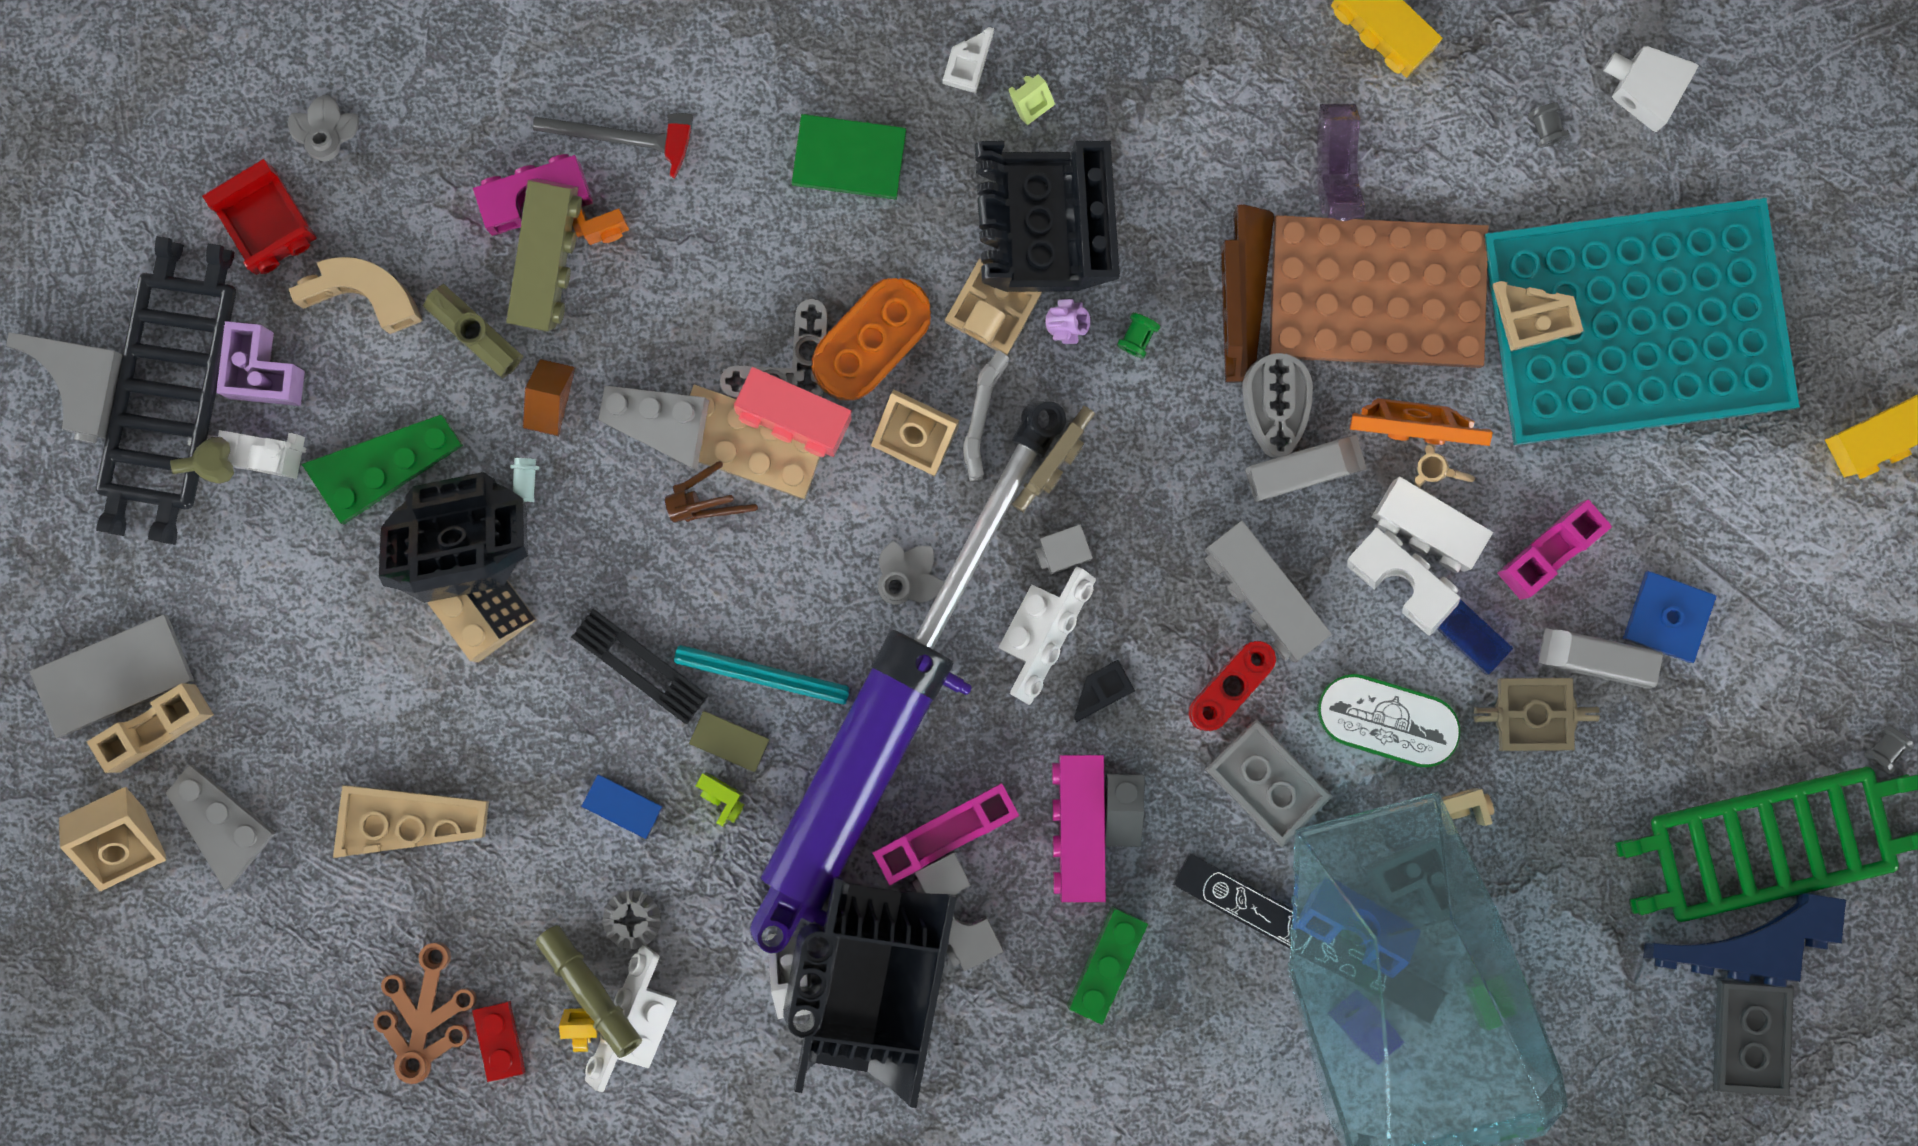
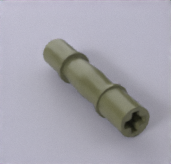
(588, 991)

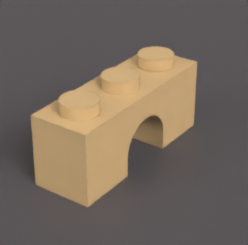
(137, 738)

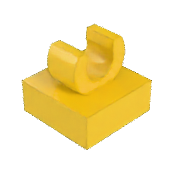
(579, 1027)

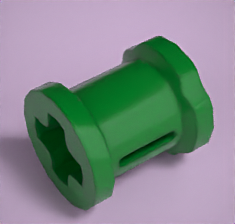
(1138, 335)

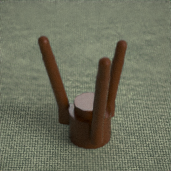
(687, 506)

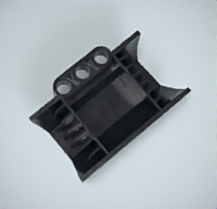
(872, 984)

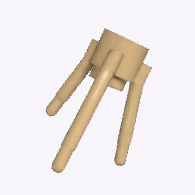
(1435, 467)

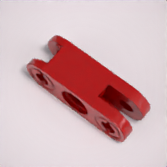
(1246, 672)

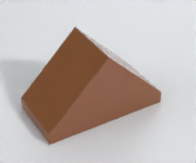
(547, 397)

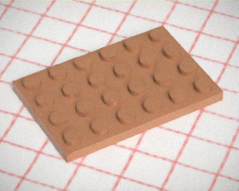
(1379, 291)

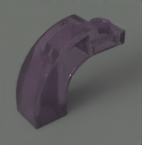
(1337, 162)

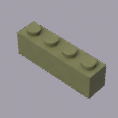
(543, 254)

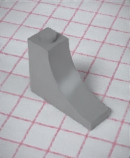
(84, 379)

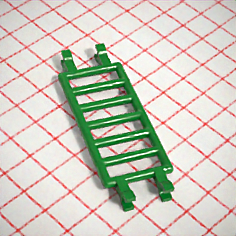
(1763, 800)

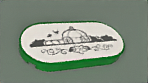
(1388, 720)

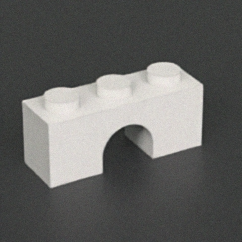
(1383, 557)

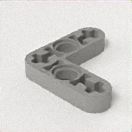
(792, 374)

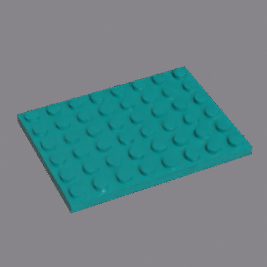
(1673, 319)

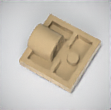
(990, 313)

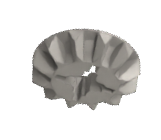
(642, 906)

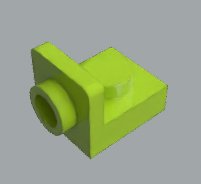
(716, 791)

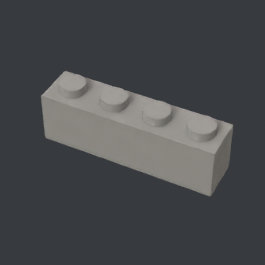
(1266, 592)

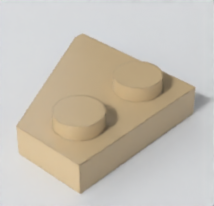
(1535, 316)

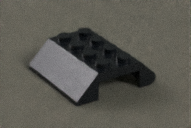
(1047, 217)

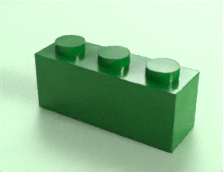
(1107, 965)

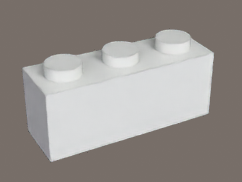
(1431, 525)

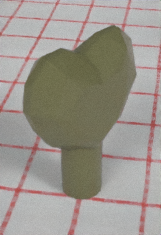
(208, 461)

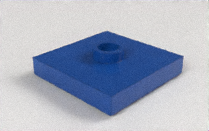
(1669, 617)

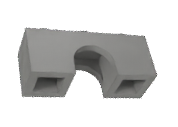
(969, 942)

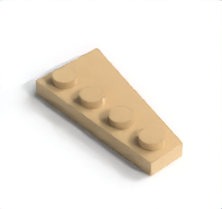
(392, 820)

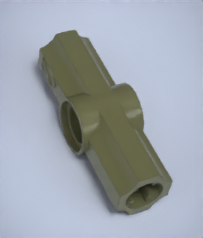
(458, 316)

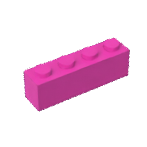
(1080, 828)

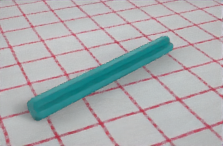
(761, 674)

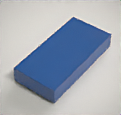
(622, 806)

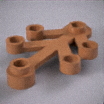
(422, 1019)

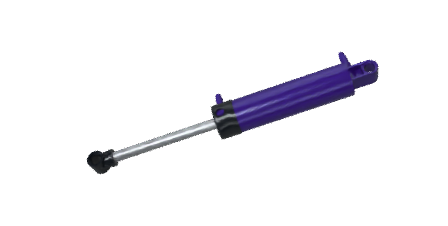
(882, 723)

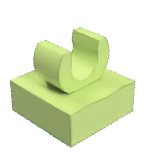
(1032, 98)

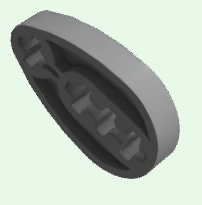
(1297, 398)

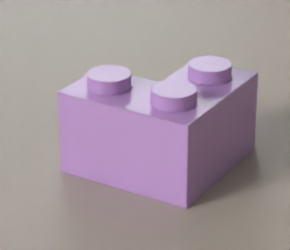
(247, 368)

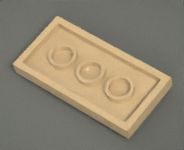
(753, 451)

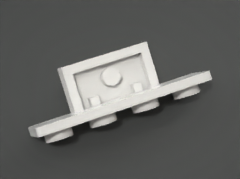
(1041, 629)
(644, 1009)

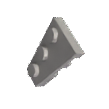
(658, 419)
(219, 824)

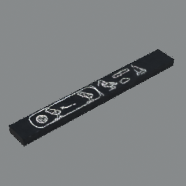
(1236, 899)

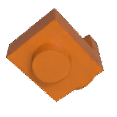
(601, 228)

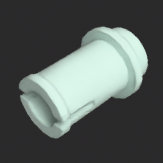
(524, 478)

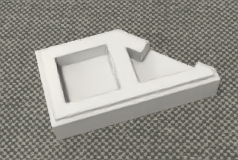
(968, 61)

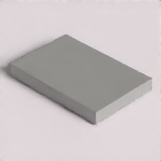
(1268, 782)

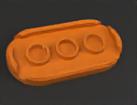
(871, 338)

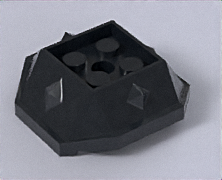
(453, 538)

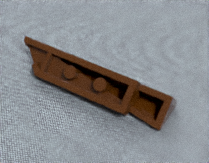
(1243, 287)

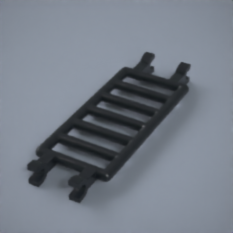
(167, 254)

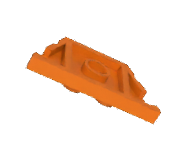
(1419, 420)

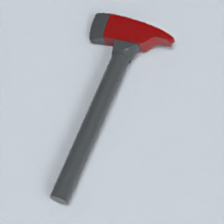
(672, 143)

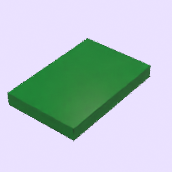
(849, 156)

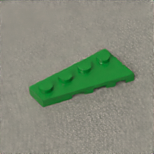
(375, 468)

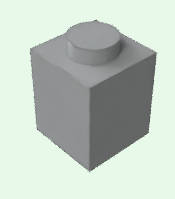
(1063, 550)

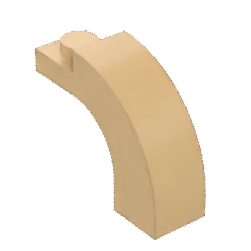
(344, 275)

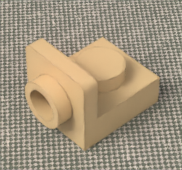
(1459, 804)

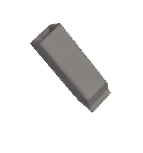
(1305, 468)
(1600, 658)

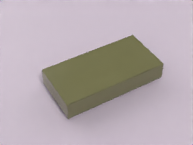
(729, 741)

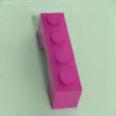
(945, 833)

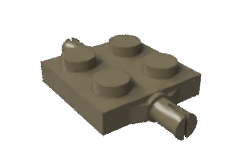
(1064, 451)
(1536, 714)

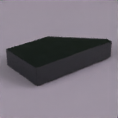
(1103, 689)

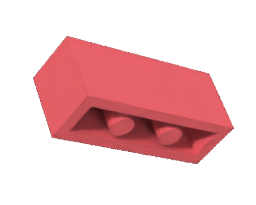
(792, 413)

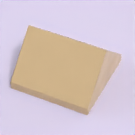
(915, 432)

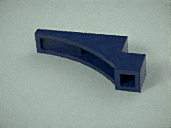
(1767, 950)

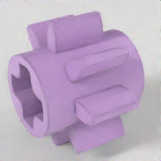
(1067, 321)

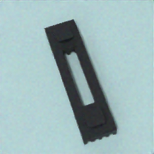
(599, 634)

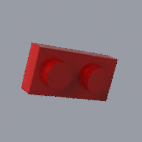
(498, 1041)

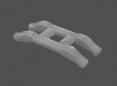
(986, 380)

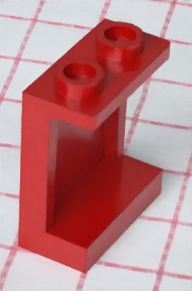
(261, 217)

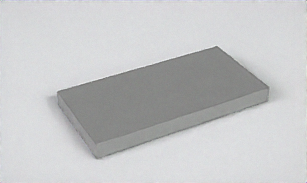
(111, 676)

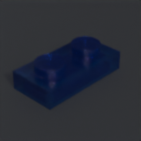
(1474, 638)

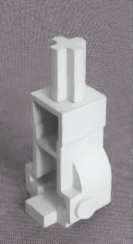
(264, 454)

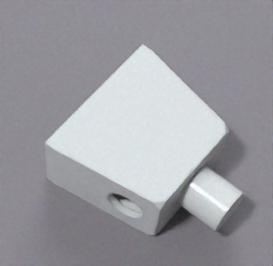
(1650, 84)

